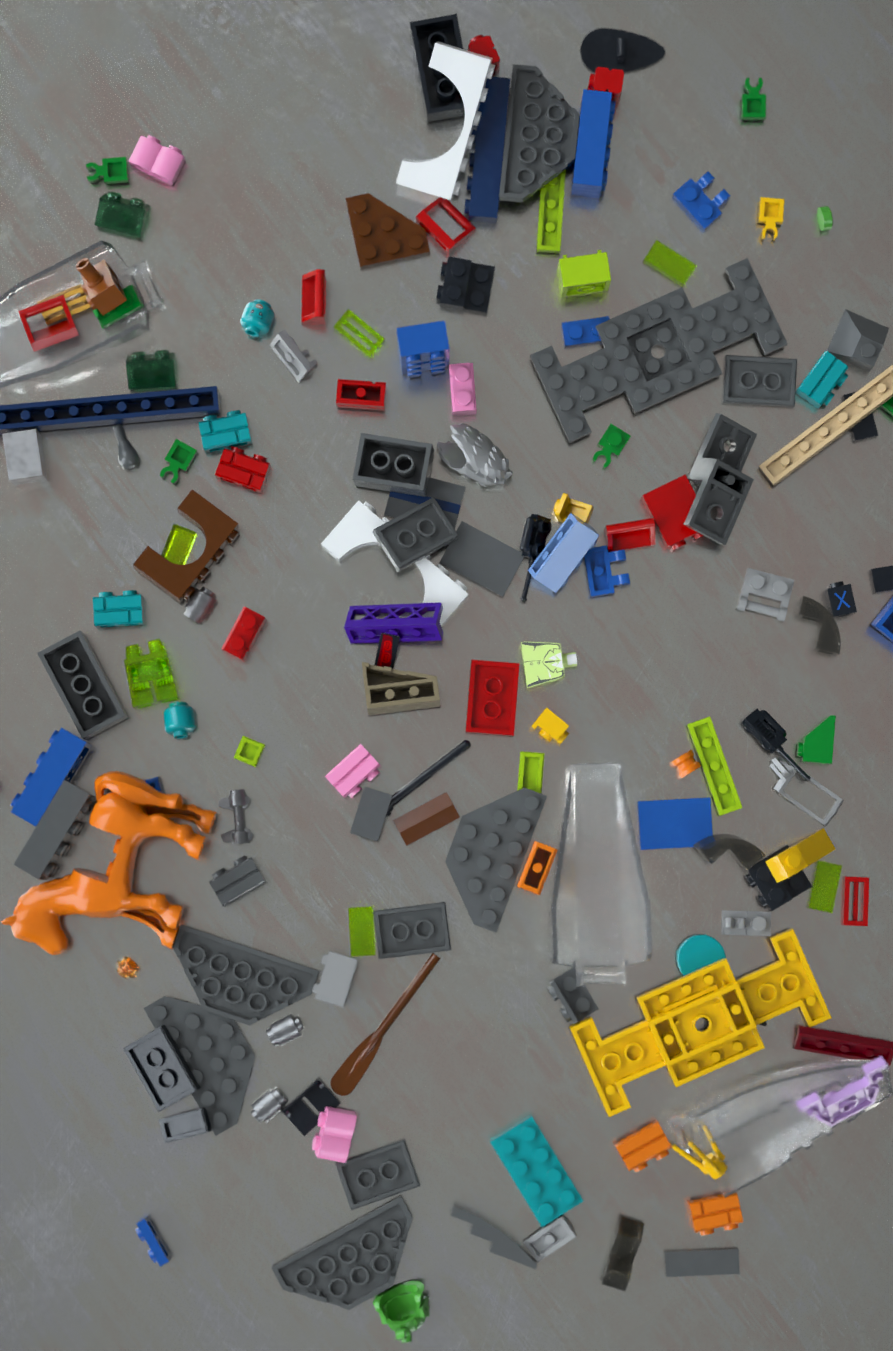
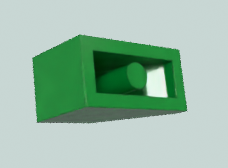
(818, 743)

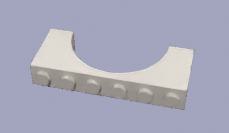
(469, 75)
(356, 532)

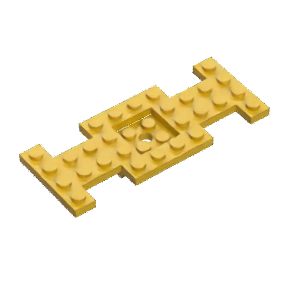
(672, 1037)

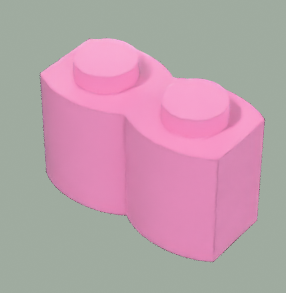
(157, 160)
(335, 1134)

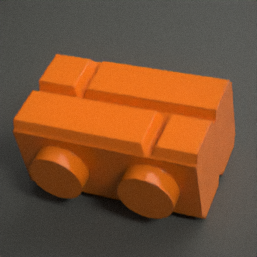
(537, 868)
(643, 1146)
(715, 1213)

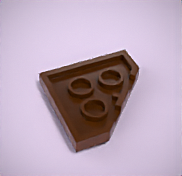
(383, 233)

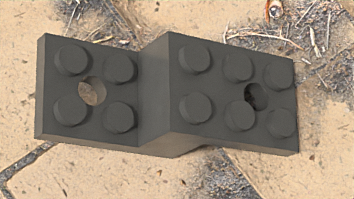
(720, 479)

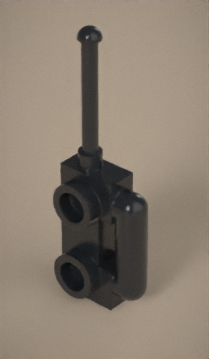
(533, 543)
(770, 735)

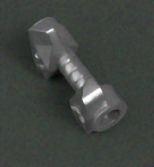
(237, 802)

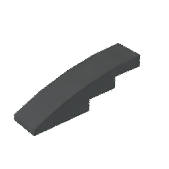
(501, 1242)

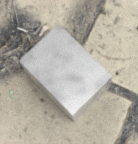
(24, 457)

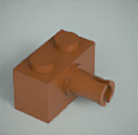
(101, 285)

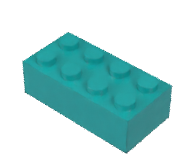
(536, 1170)

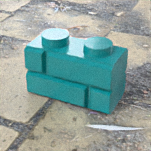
(822, 379)
(225, 431)
(118, 610)

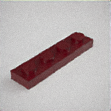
(842, 1044)

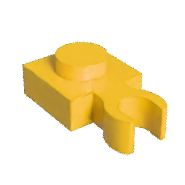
(770, 213)

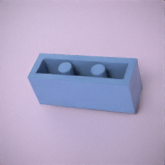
(563, 553)

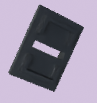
(301, 1114)

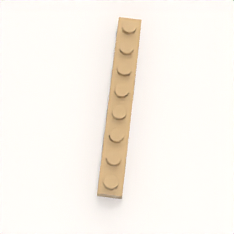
(829, 428)

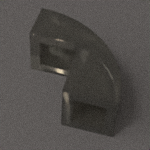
(828, 634)
(742, 850)
(622, 1253)

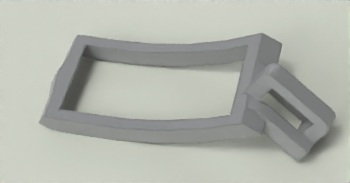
(787, 775)

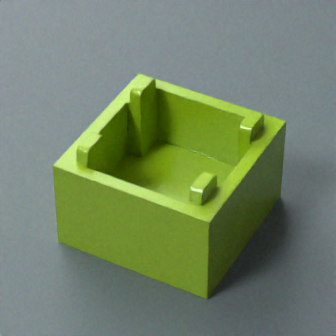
(584, 274)

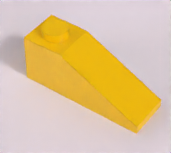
(800, 855)

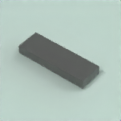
(702, 1262)

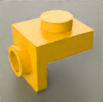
(565, 506)

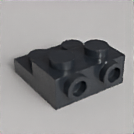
(465, 285)
(772, 893)

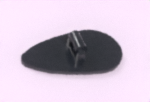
(619, 50)

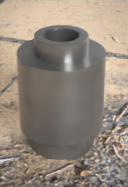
(200, 604)
(285, 1030)
(268, 1105)

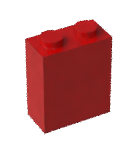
(669, 508)

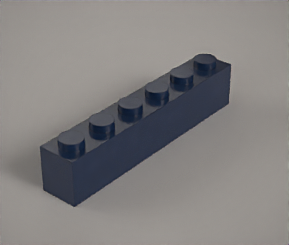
(488, 153)

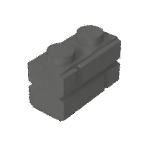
(237, 881)

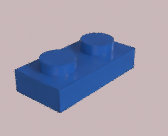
(581, 331)
(157, 1250)

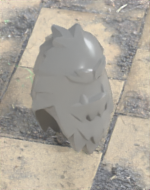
(475, 456)

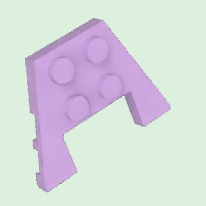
(847, 1101)

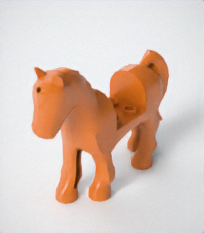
(134, 813)

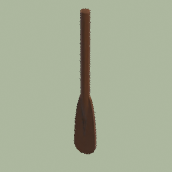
(357, 1063)

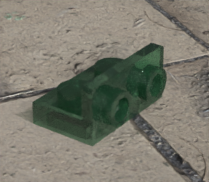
(122, 214)
(151, 370)

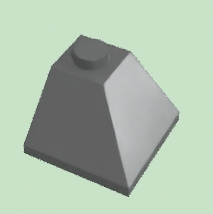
(858, 340)

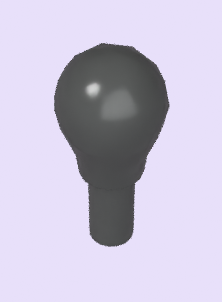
(127, 455)

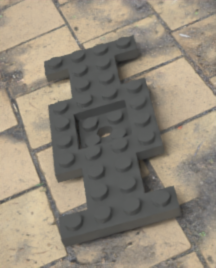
(688, 346)

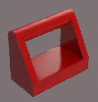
(437, 233)
(314, 298)
(52, 334)
(630, 535)

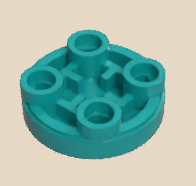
(698, 952)

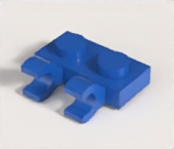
(698, 204)
(599, 570)

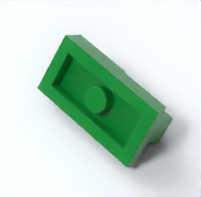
(130, 306)

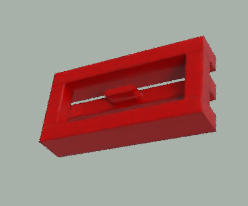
(865, 901)

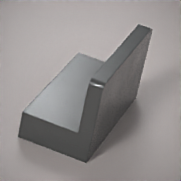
(371, 814)

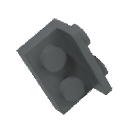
(575, 999)

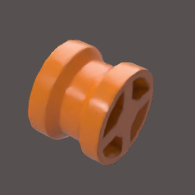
(686, 763)

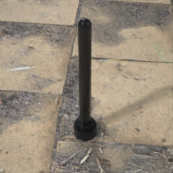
(427, 774)

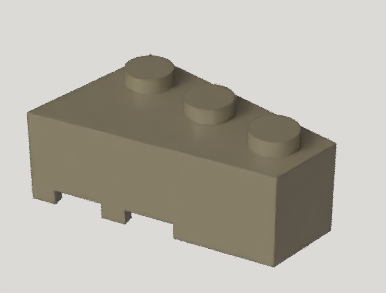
(398, 690)

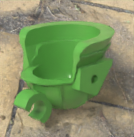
(403, 1308)

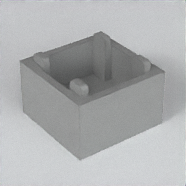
(336, 978)

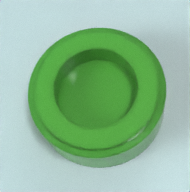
(824, 218)

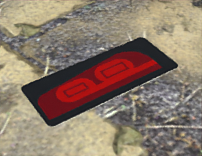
(387, 650)

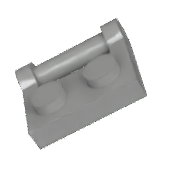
(768, 587)

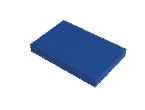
(674, 822)

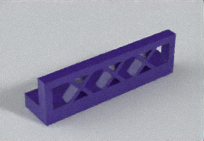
(408, 629)

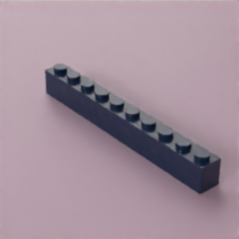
(110, 410)

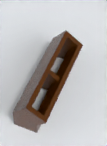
(426, 818)

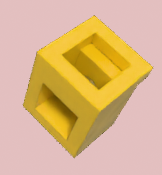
(551, 726)

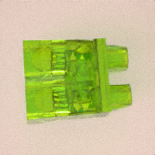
(148, 668)

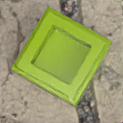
(249, 751)

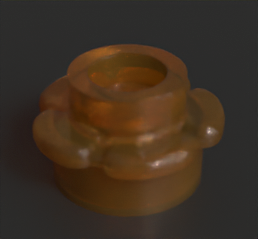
(127, 967)

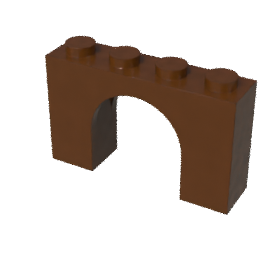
(179, 579)

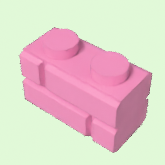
(462, 389)
(353, 771)

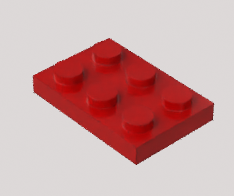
(492, 697)

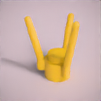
(710, 1164)

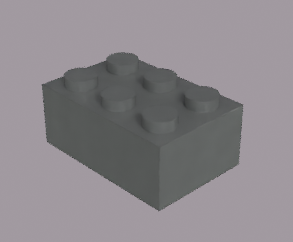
(393, 464)

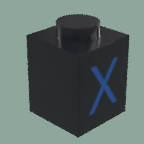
(840, 600)

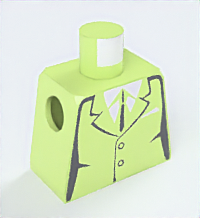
(544, 663)

